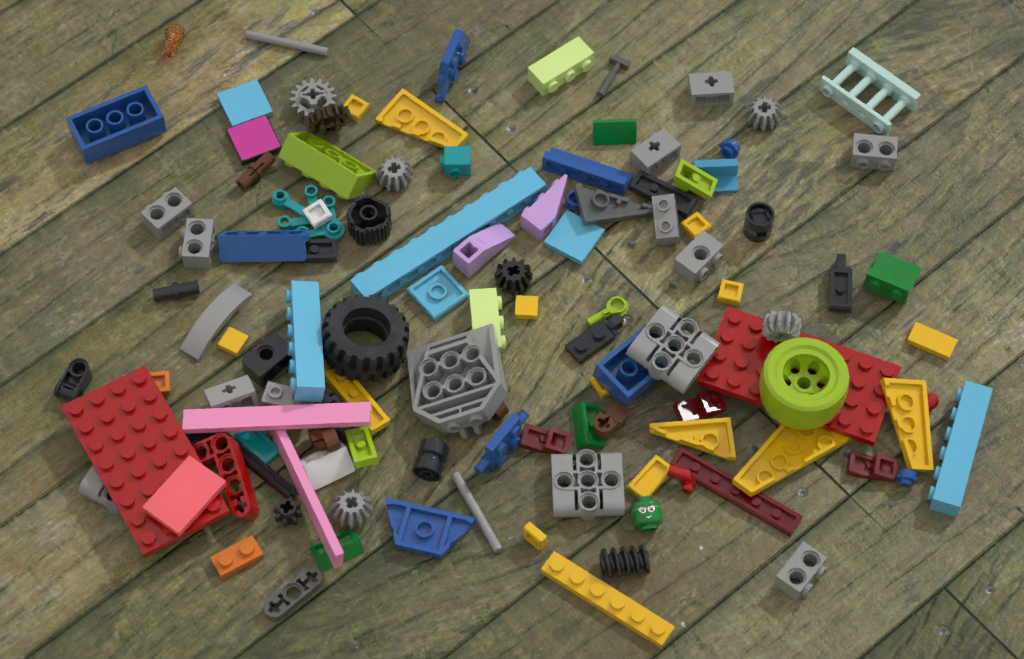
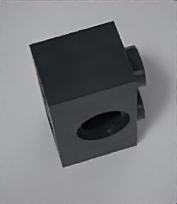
(265, 370)

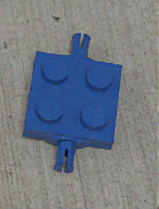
(502, 442)

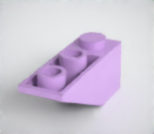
(544, 213)
(480, 248)

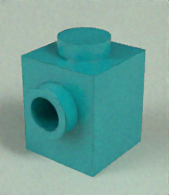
(456, 161)

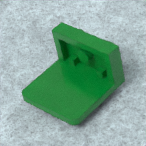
(892, 277)

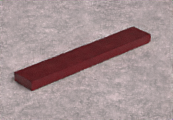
(721, 484)

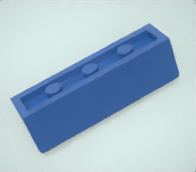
(586, 171)
(263, 245)

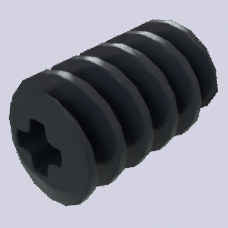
(624, 561)

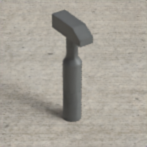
(619, 62)

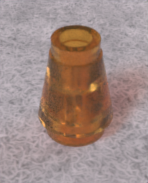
(173, 37)

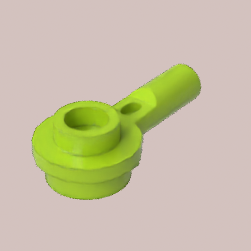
(614, 306)

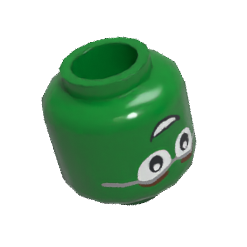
(646, 514)

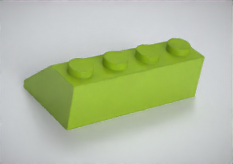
(326, 164)

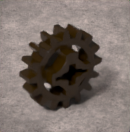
(327, 119)

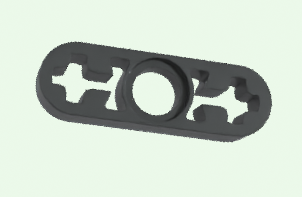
(275, 600)

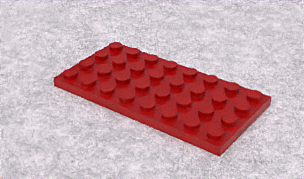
(739, 362)
(134, 451)

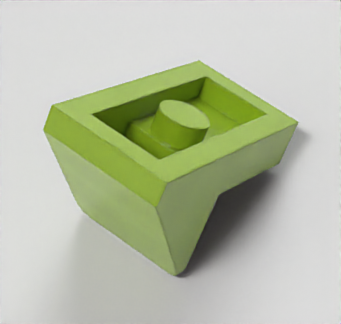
(692, 178)
(361, 447)

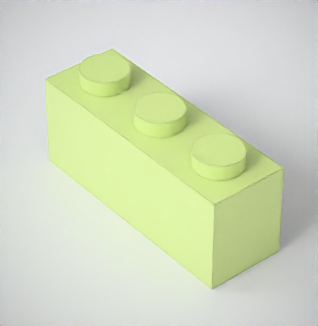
(561, 66)
(484, 311)

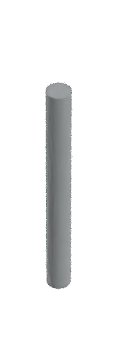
(286, 43)
(476, 511)

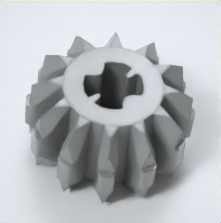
(763, 113)
(394, 173)
(781, 326)
(352, 509)

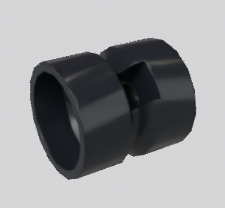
(758, 222)
(430, 457)

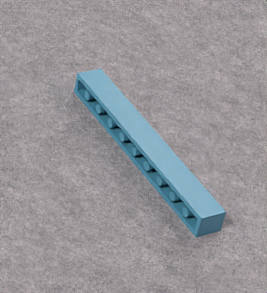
(439, 241)

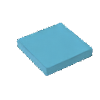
(244, 103)
(573, 238)
(437, 293)

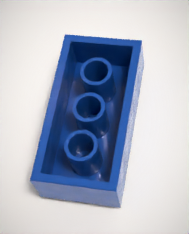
(116, 124)
(624, 376)

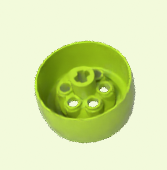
(803, 403)

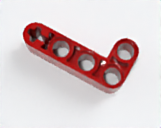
(233, 478)

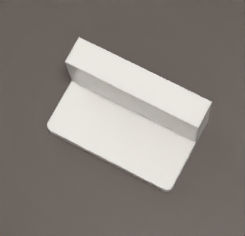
(327, 467)

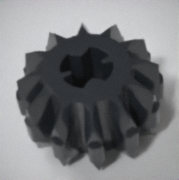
(513, 276)

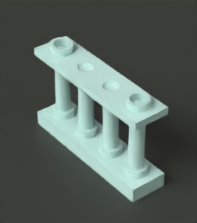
(876, 75)

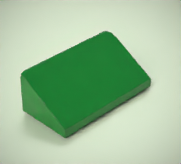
(614, 131)
(583, 419)
(349, 543)

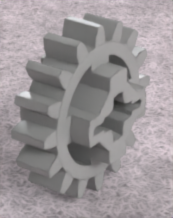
(311, 96)

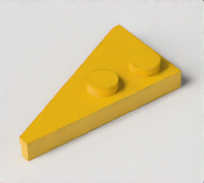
(706, 435)

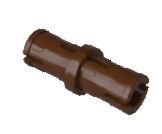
(265, 161)

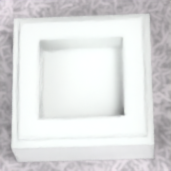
(317, 214)

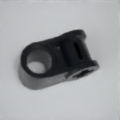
(71, 384)

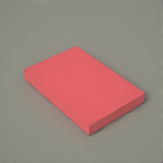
(184, 496)

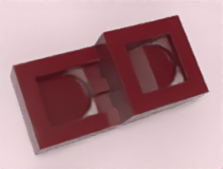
(702, 407)
(545, 441)
(872, 467)

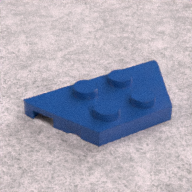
(452, 59)
(426, 528)

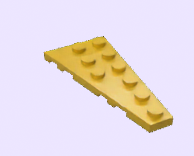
(784, 454)

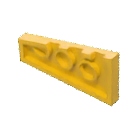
(420, 121)
(910, 416)

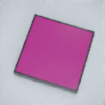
(253, 139)

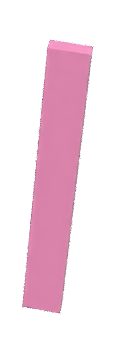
(276, 417)
(308, 497)

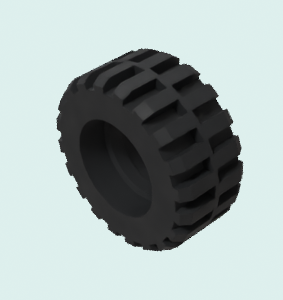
(367, 315)

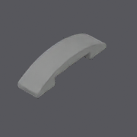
(213, 319)

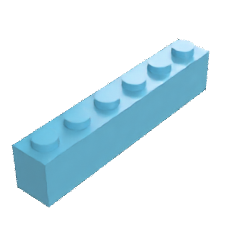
(306, 341)
(960, 449)

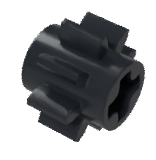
(287, 512)

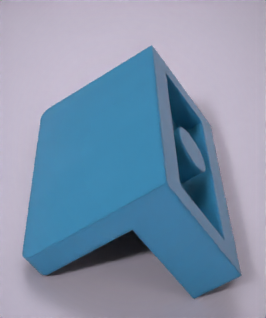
(722, 169)

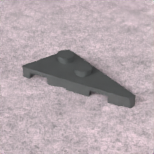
(603, 207)

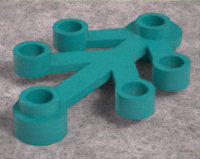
(301, 222)

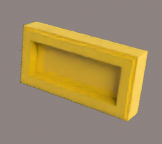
(932, 341)
(649, 478)

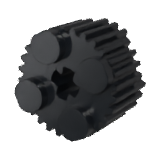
(369, 220)

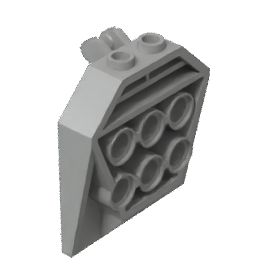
(471, 403)

